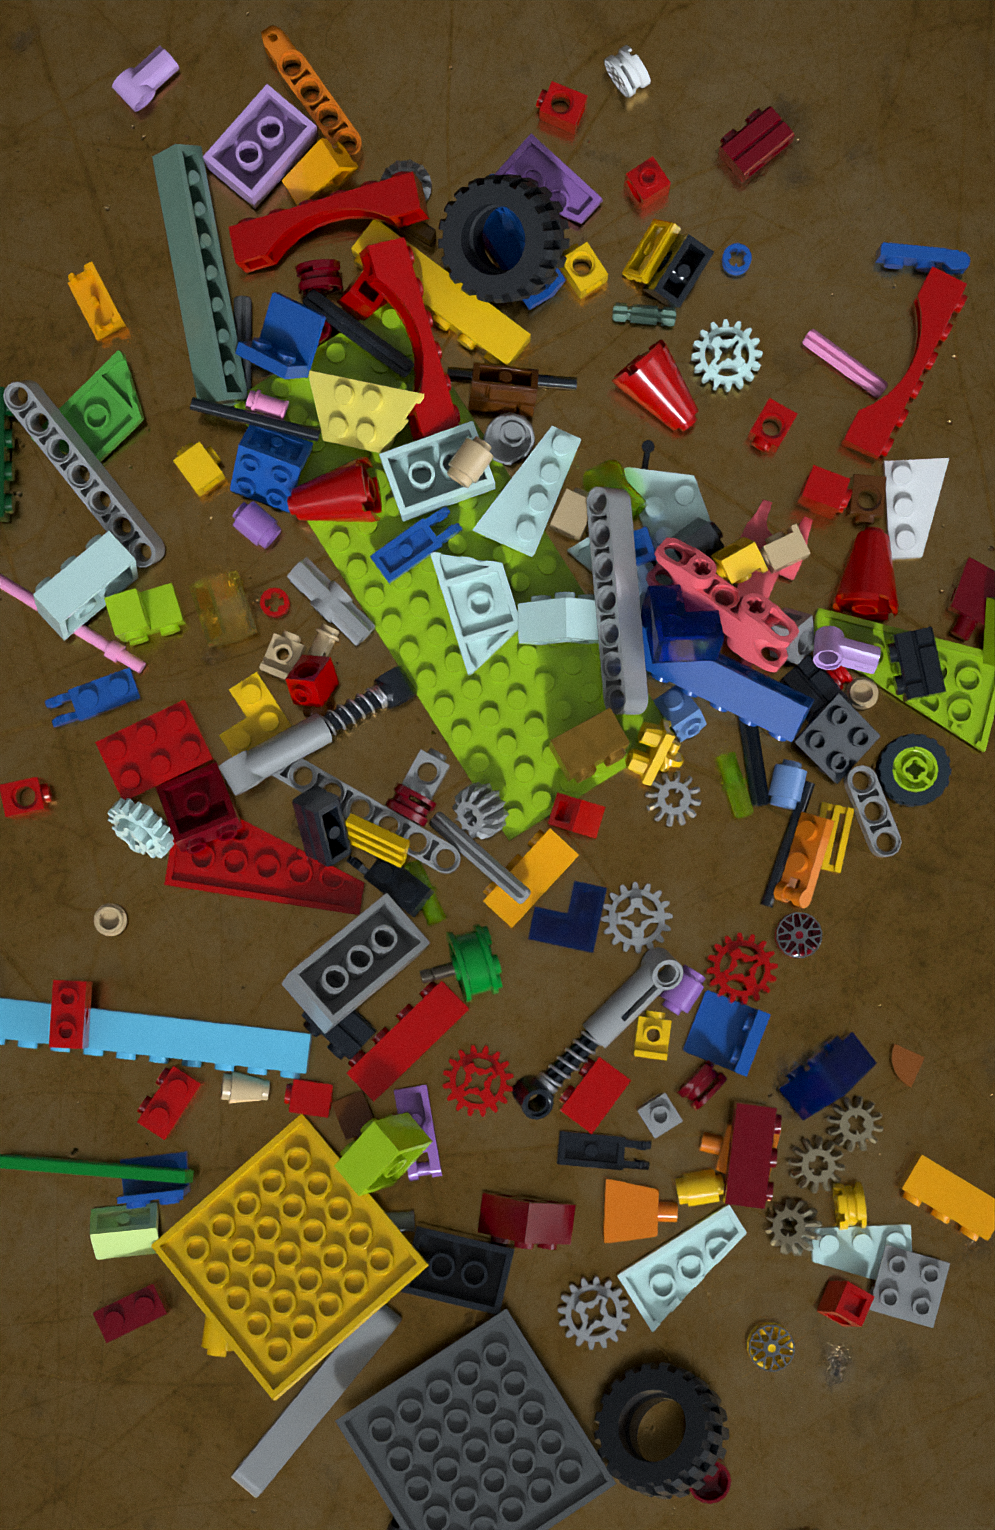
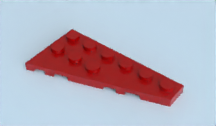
(264, 869)

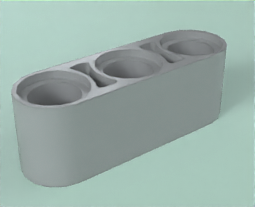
(872, 794)

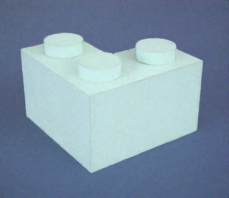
(558, 619)

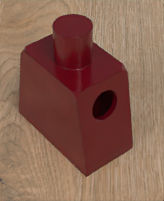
(969, 597)

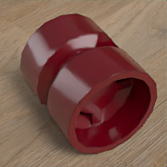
(716, 1486)

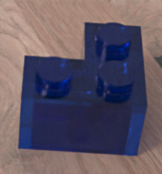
(679, 634)
(575, 928)
(827, 1075)

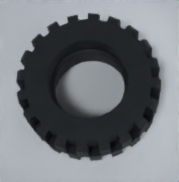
(464, 241)
(620, 1424)

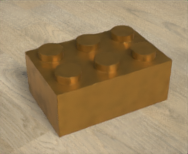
(589, 745)

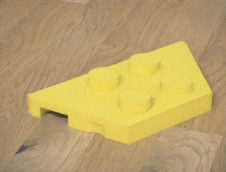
(360, 411)

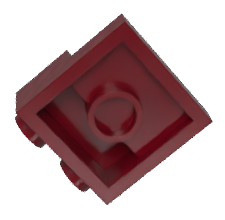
(199, 808)

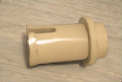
(323, 641)

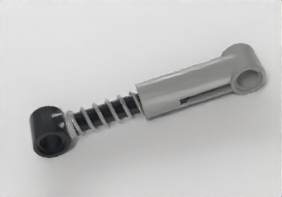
(314, 732)
(601, 1030)

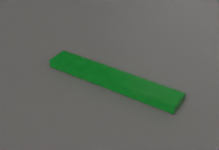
(96, 1168)

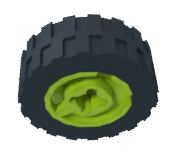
(913, 770)

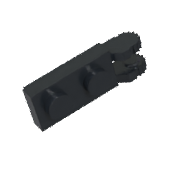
(395, 881)
(599, 1151)

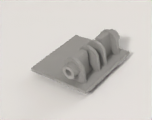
(909, 1286)

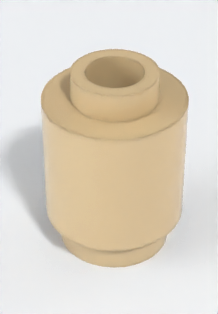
(470, 461)

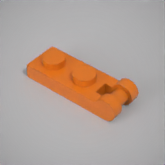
(804, 860)

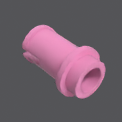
(266, 405)

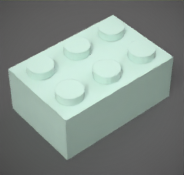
(420, 469)
(83, 583)

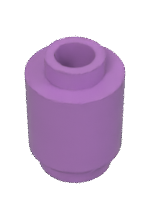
(256, 524)
(686, 993)

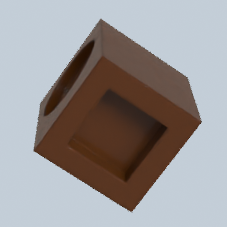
(876, 488)
(353, 1113)

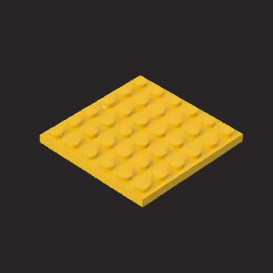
(288, 1257)

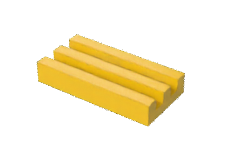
(651, 251)
(836, 809)
(377, 840)

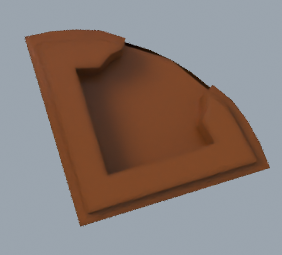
(905, 1064)

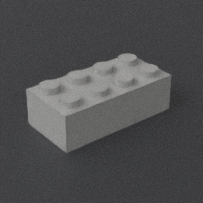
(355, 963)

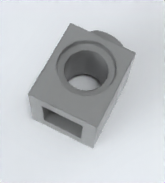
(804, 642)
(422, 787)
(659, 1114)

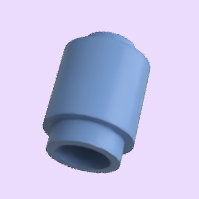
(787, 784)

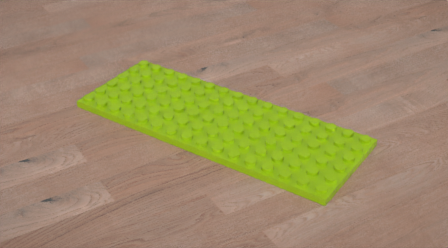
(524, 693)

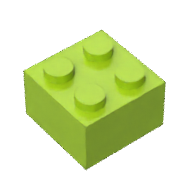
(382, 1153)

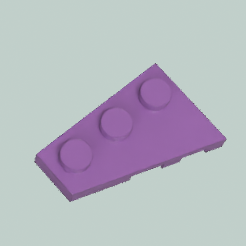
(539, 163)

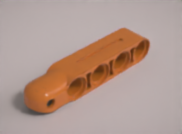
(282, 53)

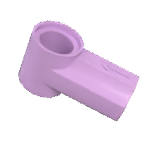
(139, 83)
(834, 650)

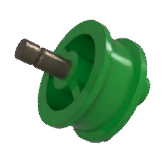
(470, 963)

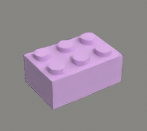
(261, 146)

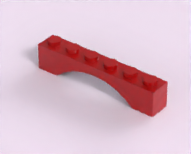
(265, 239)
(391, 274)
(933, 307)

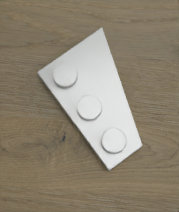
(911, 503)

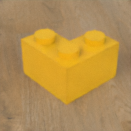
(262, 713)

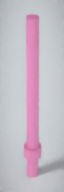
(113, 649)

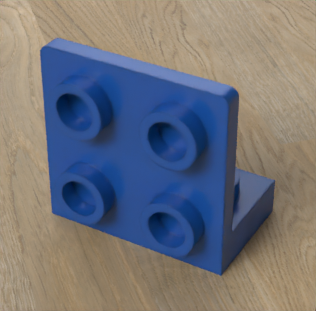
(286, 339)
(269, 466)
(726, 1033)
(140, 1192)

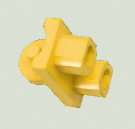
(660, 754)

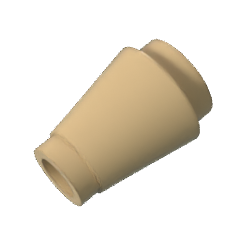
(243, 1088)

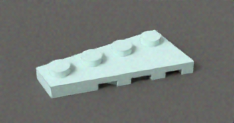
(528, 499)
(672, 1270)

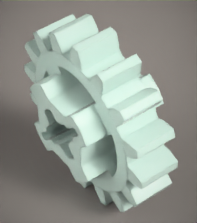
(735, 364)
(140, 828)

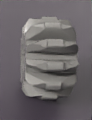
(683, 803)
(480, 810)

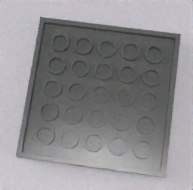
(476, 1439)

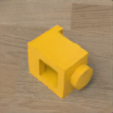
(738, 561)
(652, 1049)

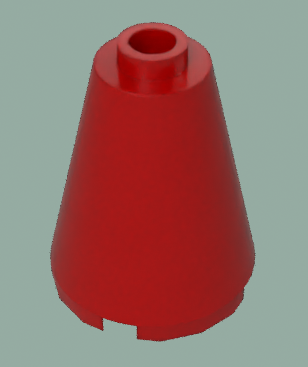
(659, 387)
(339, 495)
(868, 578)

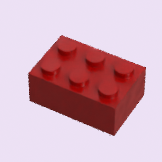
(155, 751)

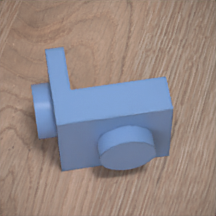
(682, 712)

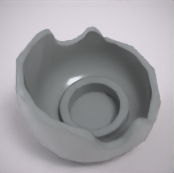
(509, 437)

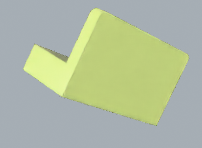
(124, 1231)

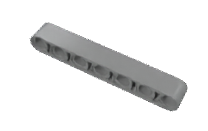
(69, 468)
(617, 600)
(376, 814)
(314, 1401)

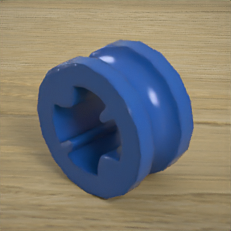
(738, 248)

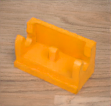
(320, 172)
(95, 302)

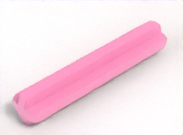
(845, 363)

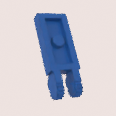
(923, 257)
(413, 546)
(97, 697)

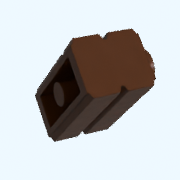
(503, 389)

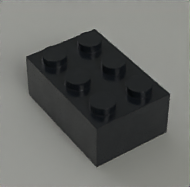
(461, 1268)

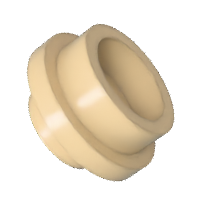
(862, 693)
(110, 919)

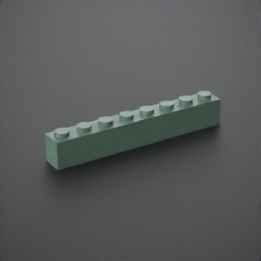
(199, 274)

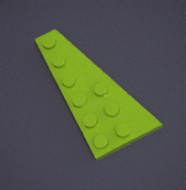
(969, 697)

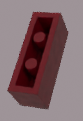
(751, 1155)

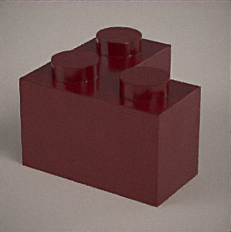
(526, 1221)

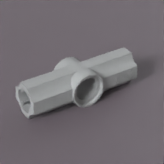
(331, 601)

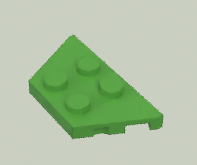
(104, 408)

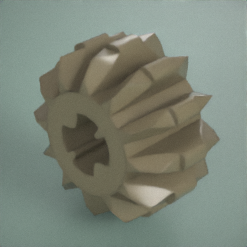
(843, 1125)
(823, 1173)
(805, 1228)

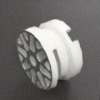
(627, 71)

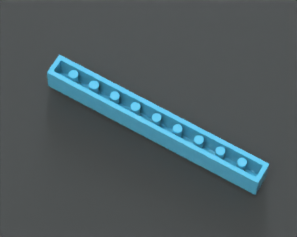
(166, 1038)

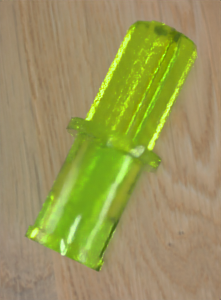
(735, 785)
(432, 909)

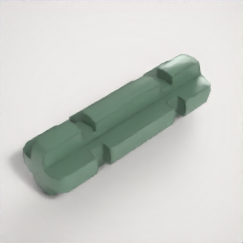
(644, 314)

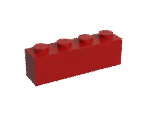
(408, 1040)

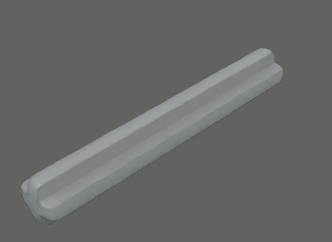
(480, 857)

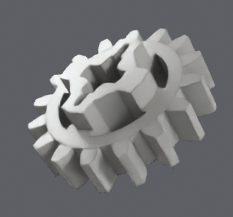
(637, 933)
(607, 1319)

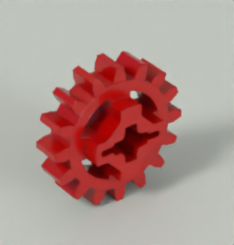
(735, 954)
(470, 1067)

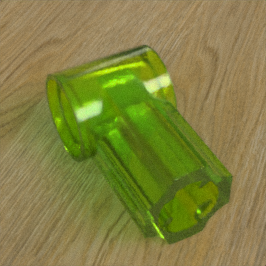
(612, 475)

